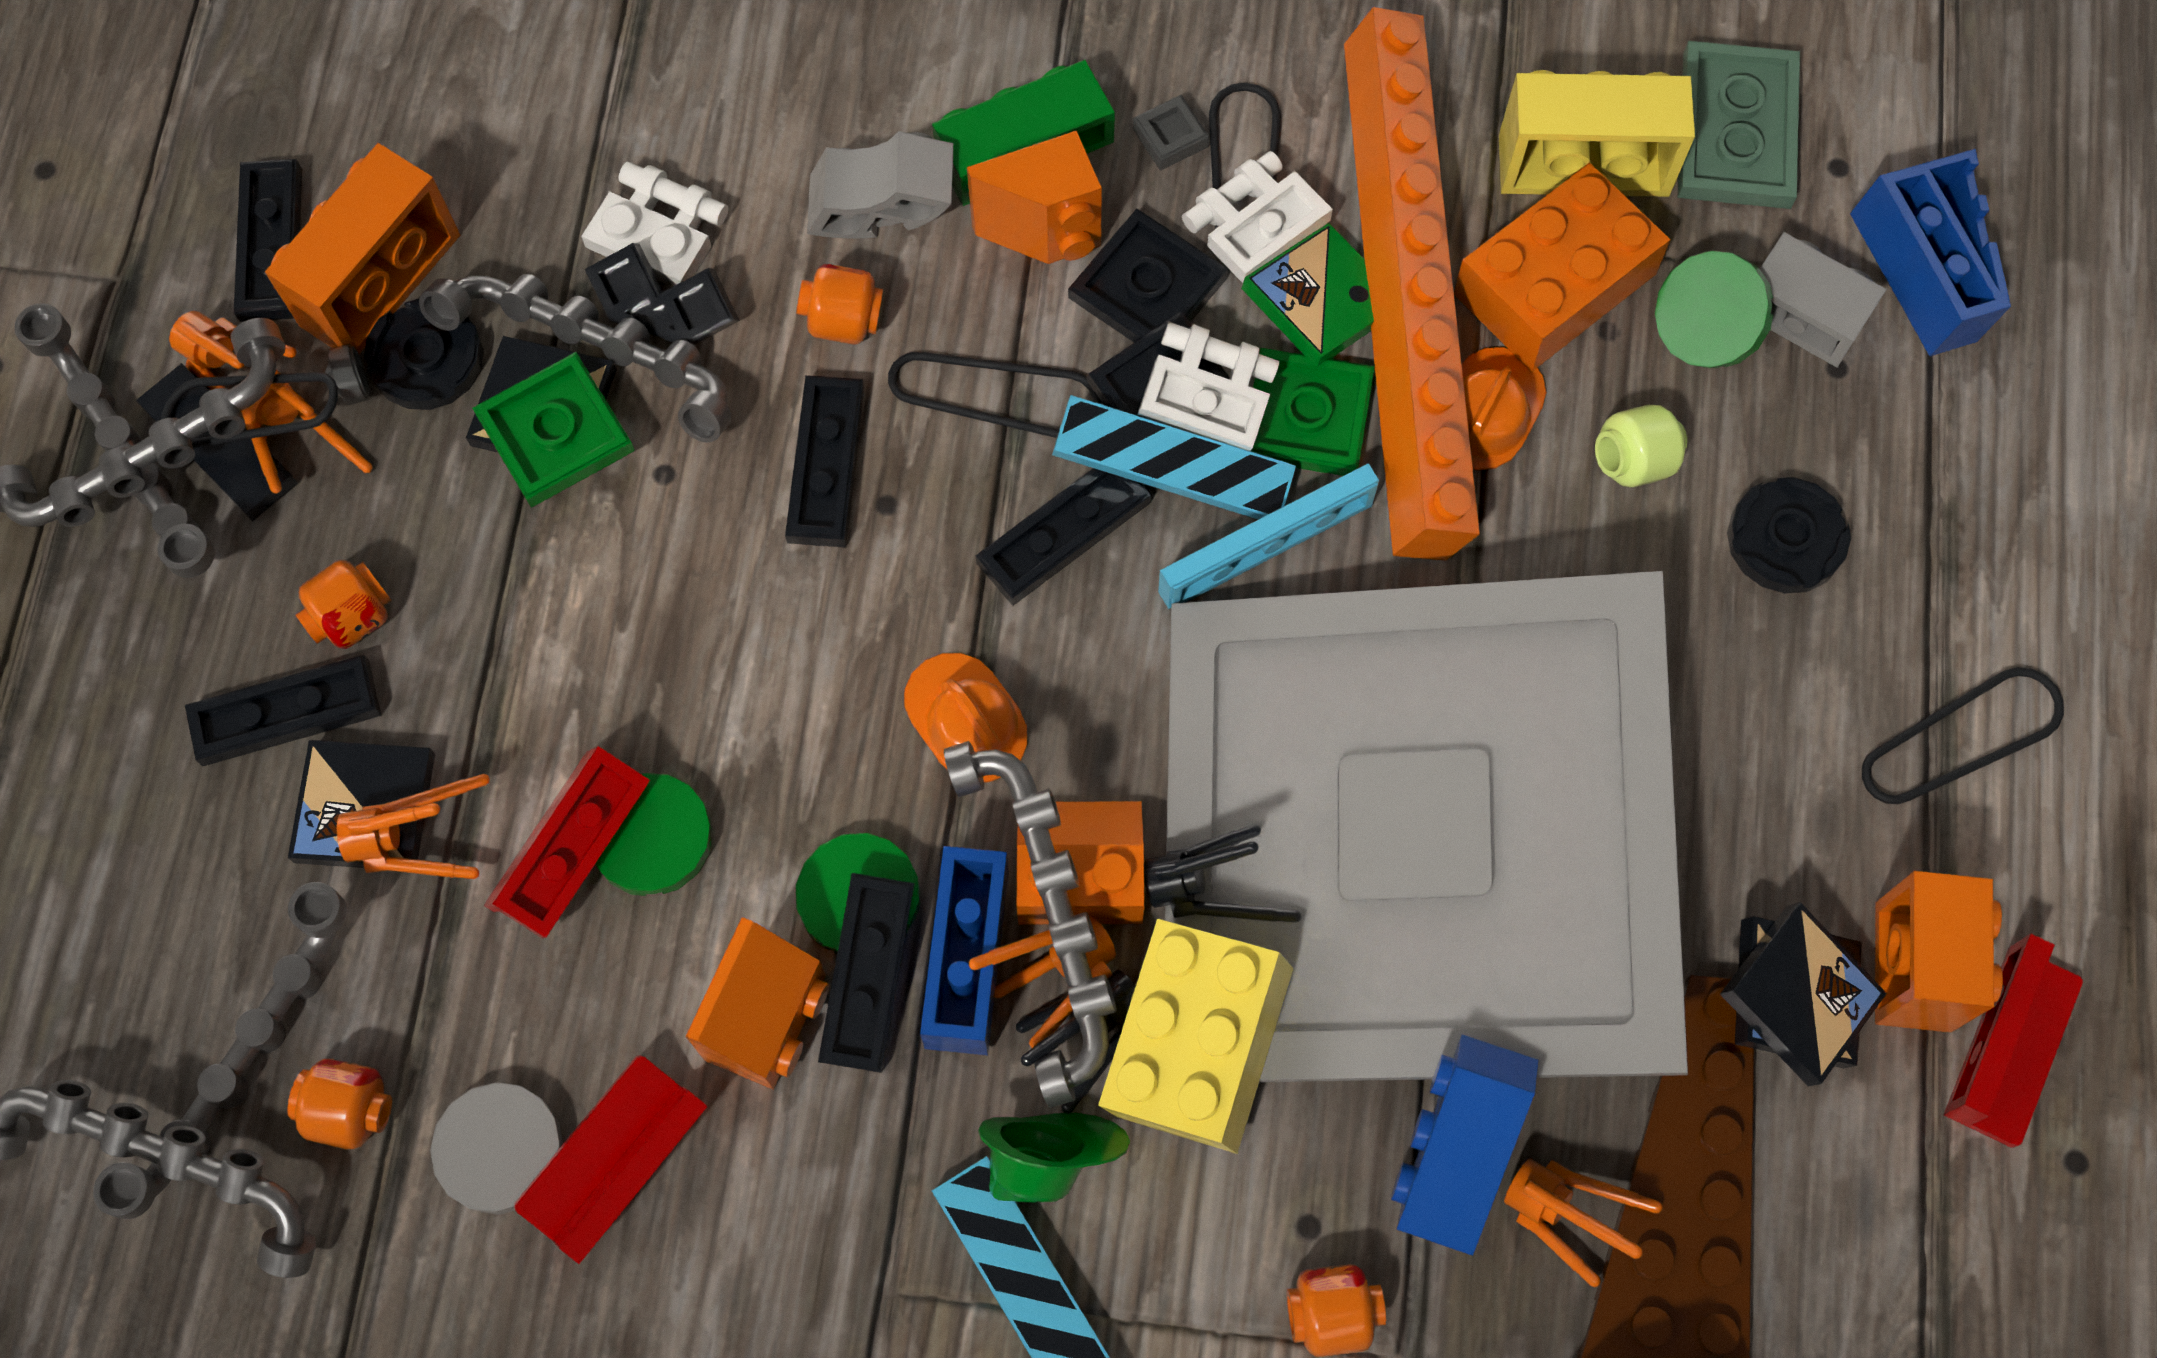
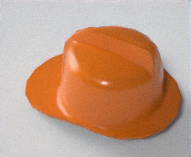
(1500, 405)
(962, 701)

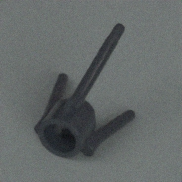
(1180, 876)
(1122, 990)

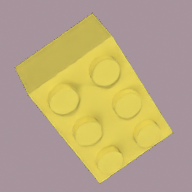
(1622, 124)
(1197, 1035)

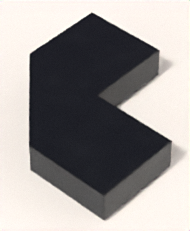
(684, 312)

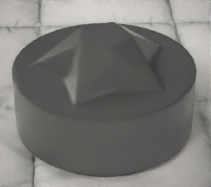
(349, 374)

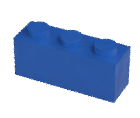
(965, 926)
(1464, 1143)

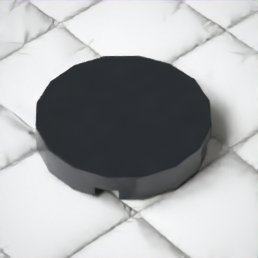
(420, 363)
(1788, 535)

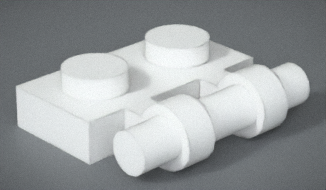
(1268, 225)
(670, 245)
(1202, 401)

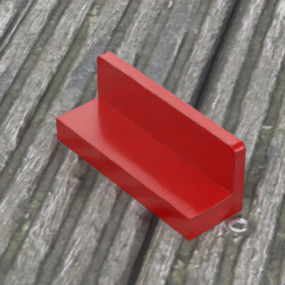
(567, 842)
(2015, 1044)
(609, 1157)

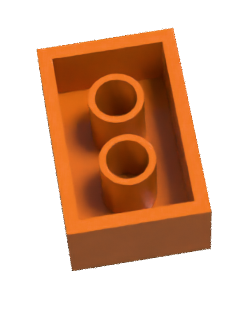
(363, 249)
(1560, 266)

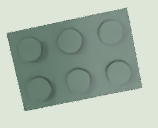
(1742, 125)

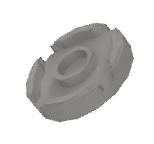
(493, 1145)

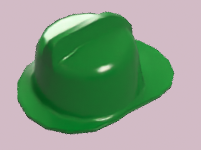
(1045, 1153)

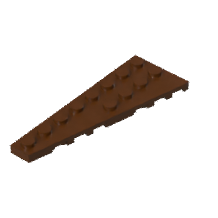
(1696, 1159)

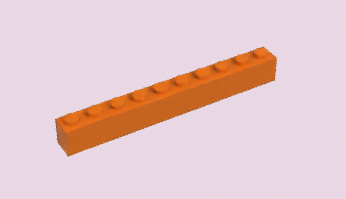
(1410, 288)

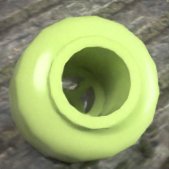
(1641, 445)

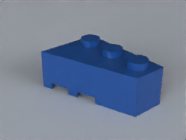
(1936, 249)

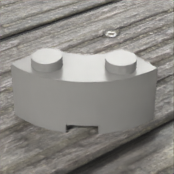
(880, 186)

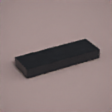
(266, 221)
(825, 461)
(231, 464)
(1060, 532)
(282, 710)
(866, 973)

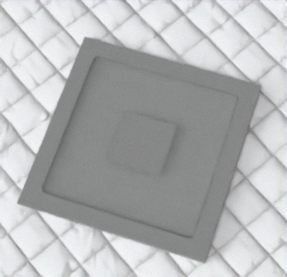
(1456, 810)

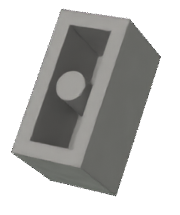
(1817, 298)

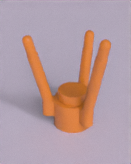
(207, 344)
(282, 406)
(375, 830)
(1096, 959)
(1542, 1196)

